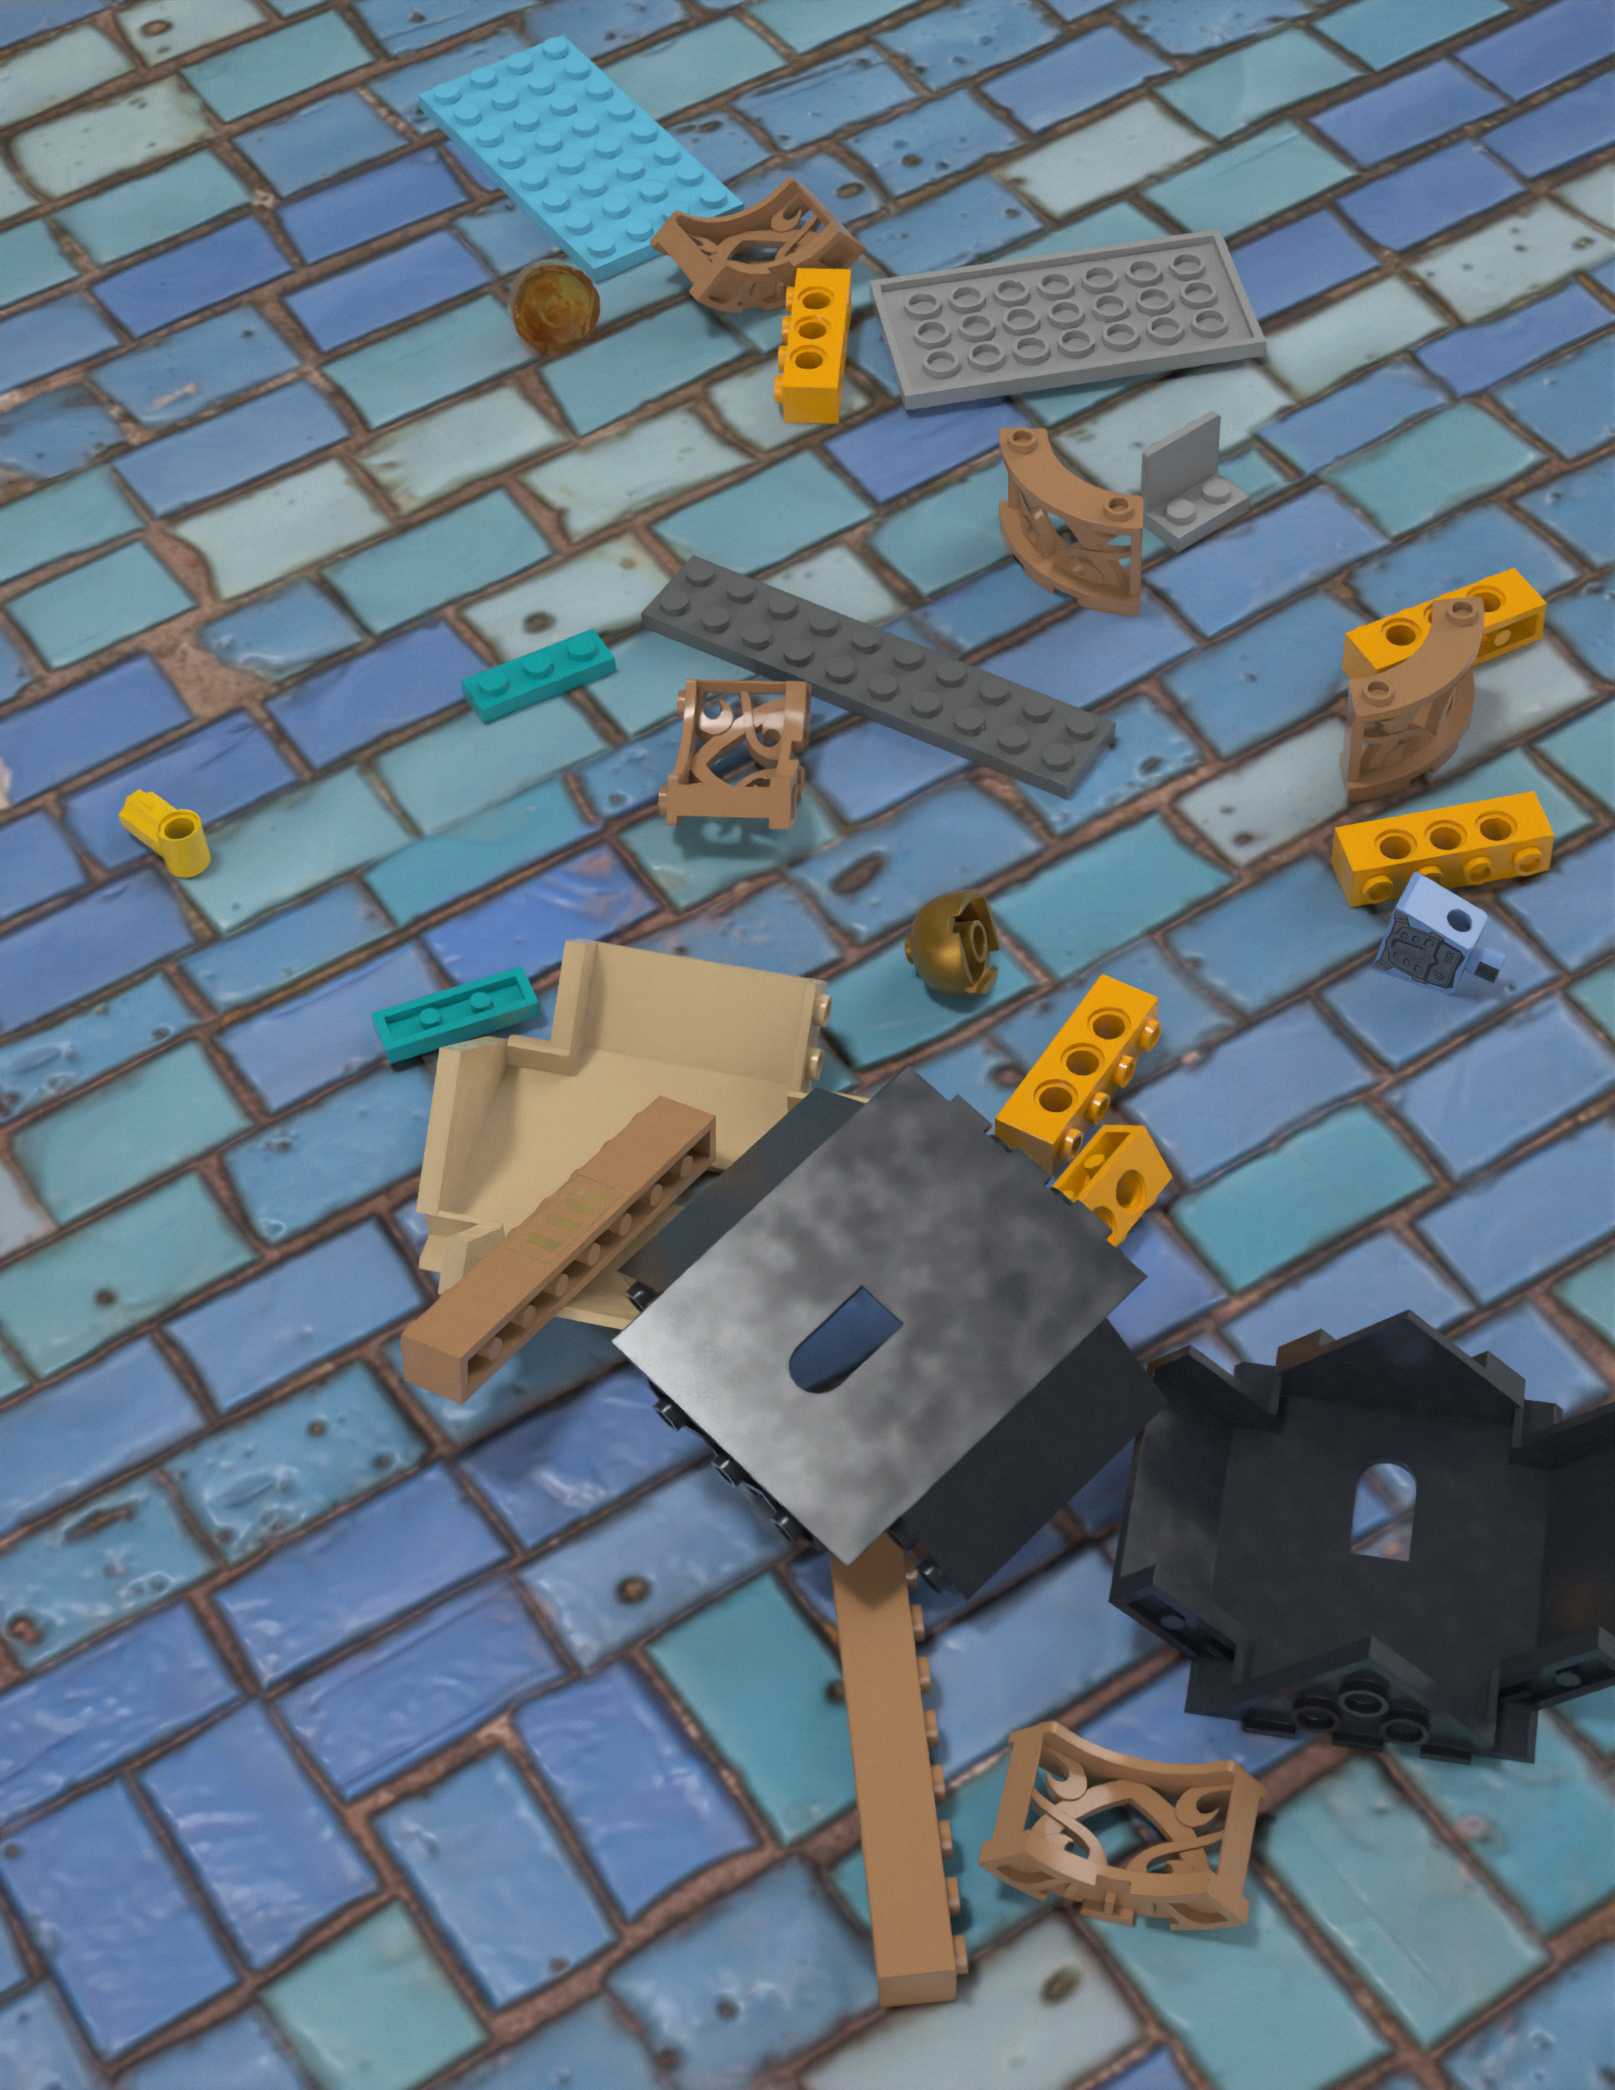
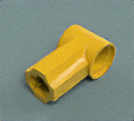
(168, 831)

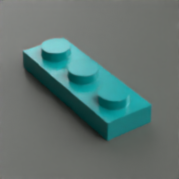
(538, 676)
(455, 1014)

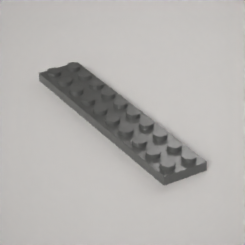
(881, 676)

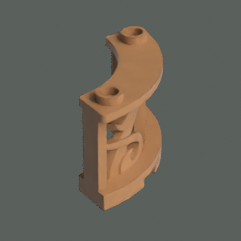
(707, 244)
(1093, 514)
(1419, 703)
(760, 795)
(1164, 1792)

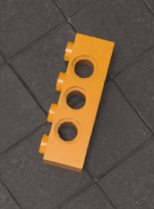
(815, 346)
(1511, 620)
(1445, 844)
(1080, 1073)
(1116, 1177)

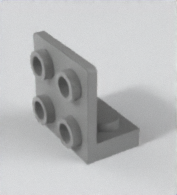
(1183, 487)

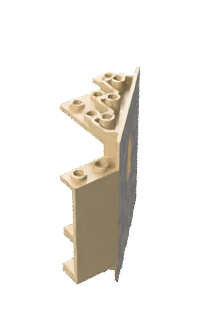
(625, 1028)

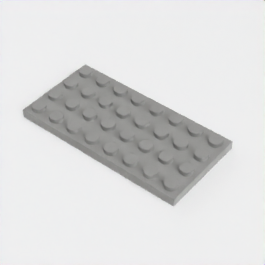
(1065, 319)

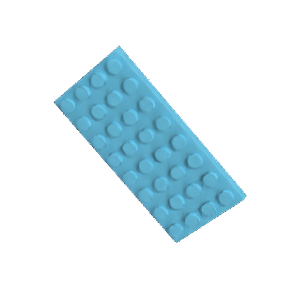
(575, 154)

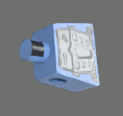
(1436, 939)

